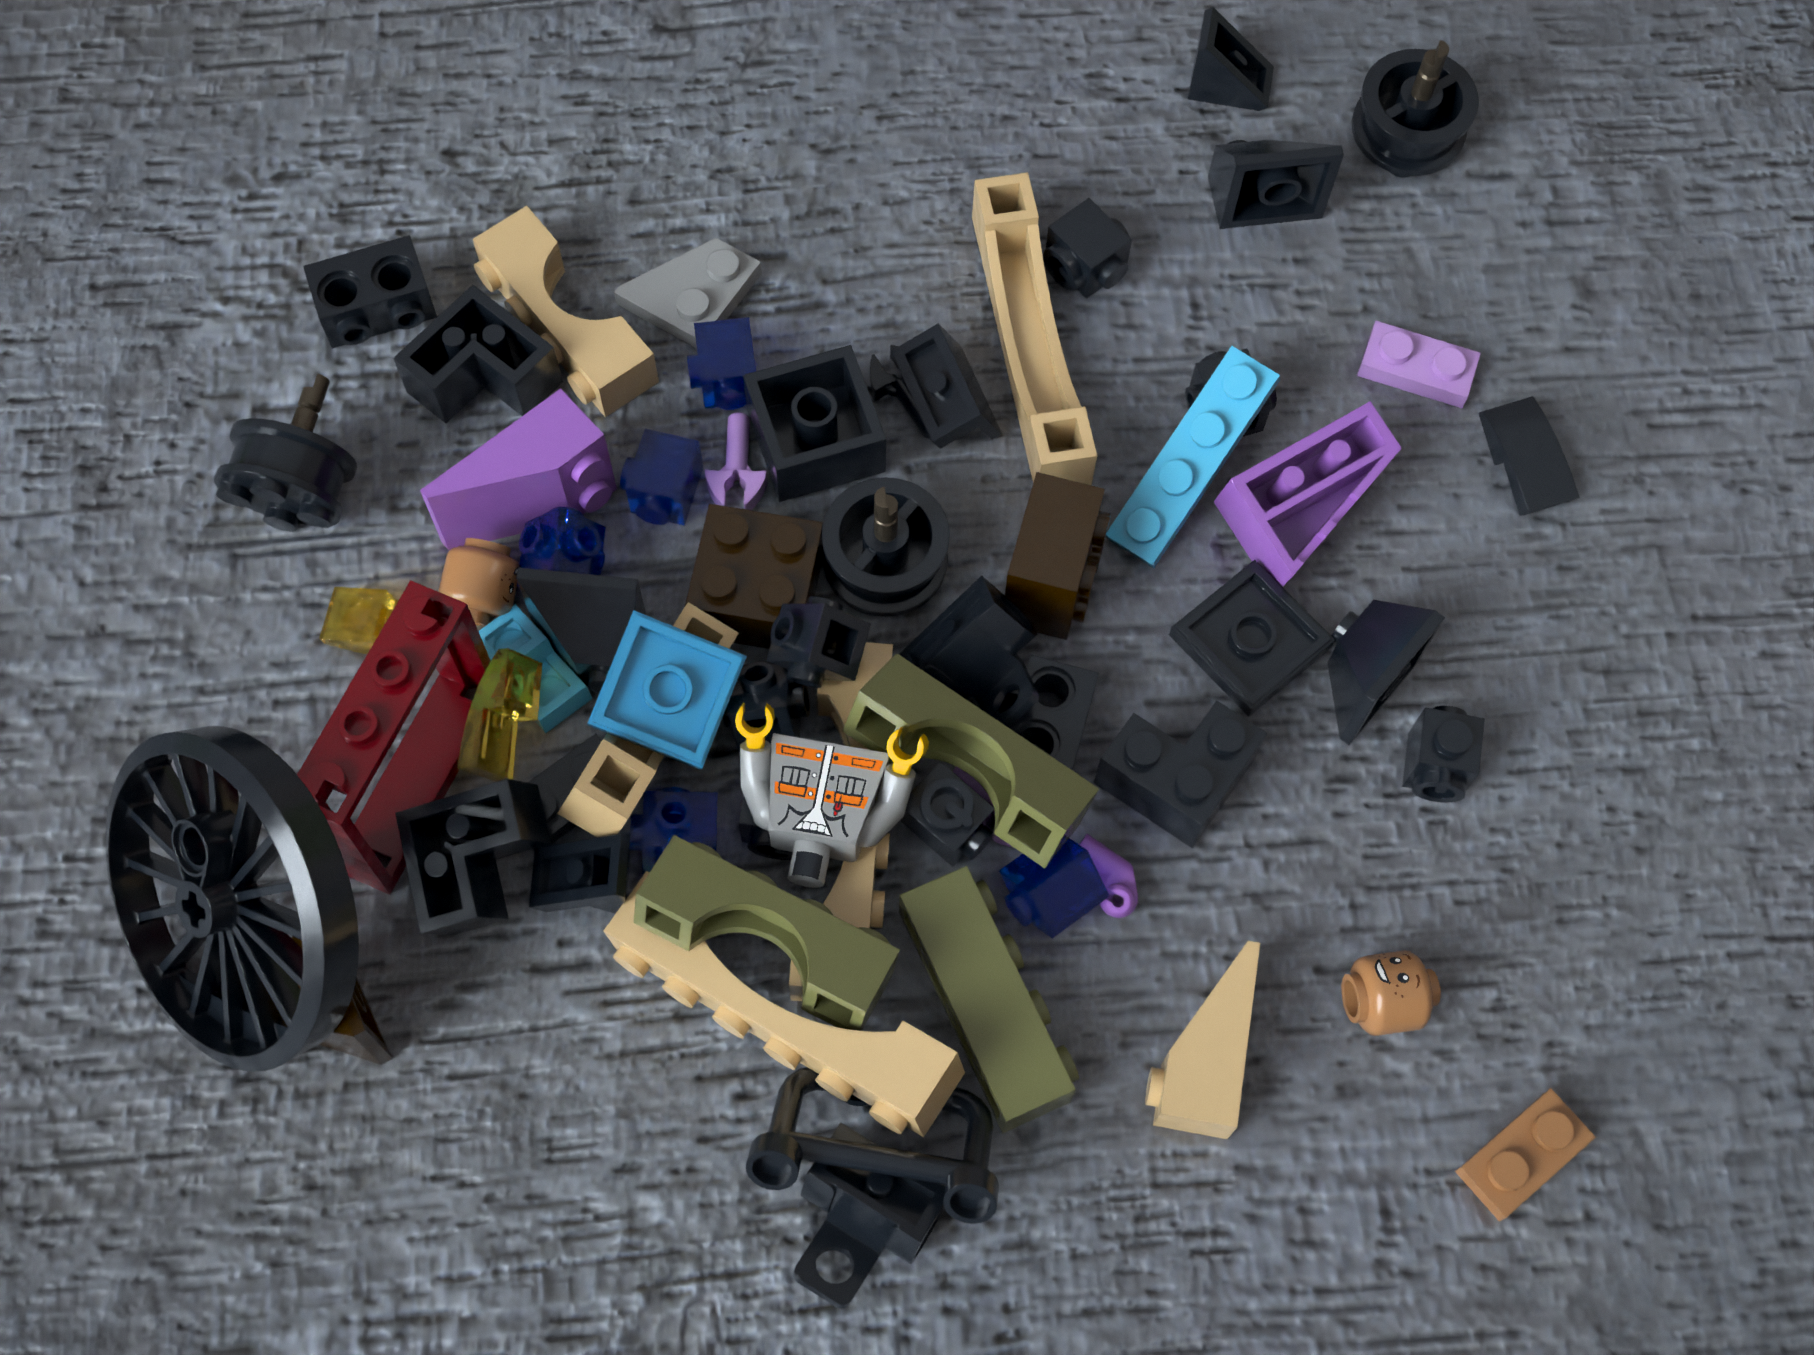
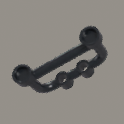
(969, 1188)

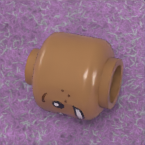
(481, 577)
(1390, 993)

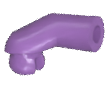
(1117, 877)

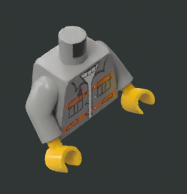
(822, 795)

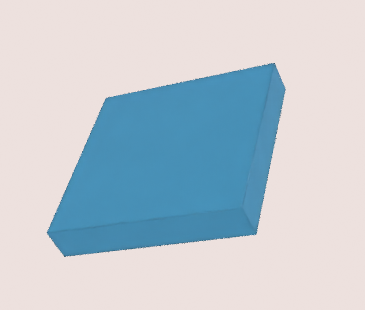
(667, 690)

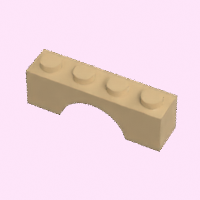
(602, 356)
(622, 769)

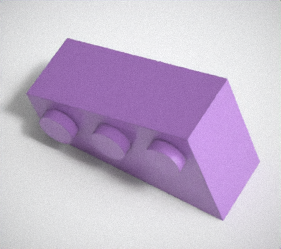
(1302, 492)

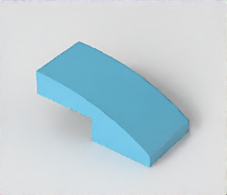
(560, 687)

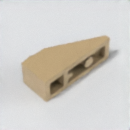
(1205, 1068)

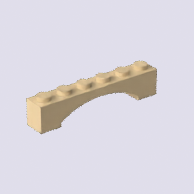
(1046, 403)
(853, 891)
(896, 1072)

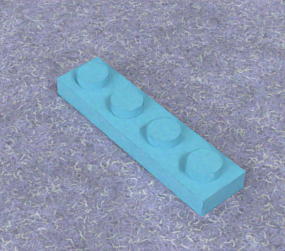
(1193, 456)

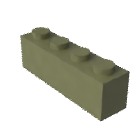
(987, 999)

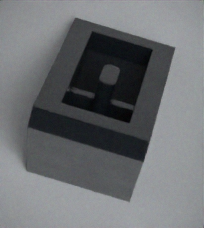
(1229, 67)

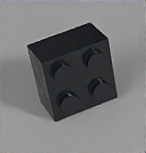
(815, 423)

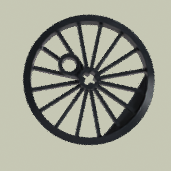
(213, 838)

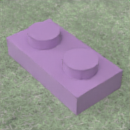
(1419, 364)

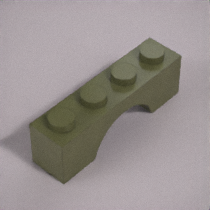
(1031, 792)
(701, 896)

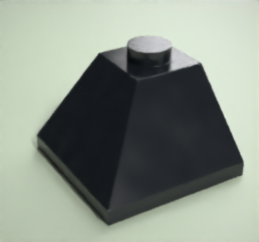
(1272, 181)
(581, 616)
(1374, 659)

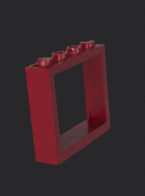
(420, 635)

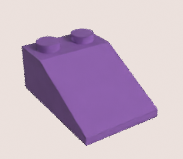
(524, 471)

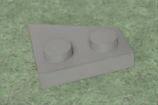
(691, 288)

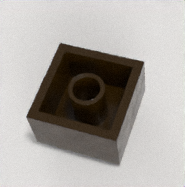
(1057, 553)
(753, 566)

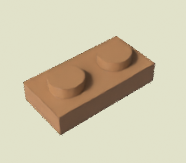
(1525, 1154)

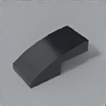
(1531, 455)

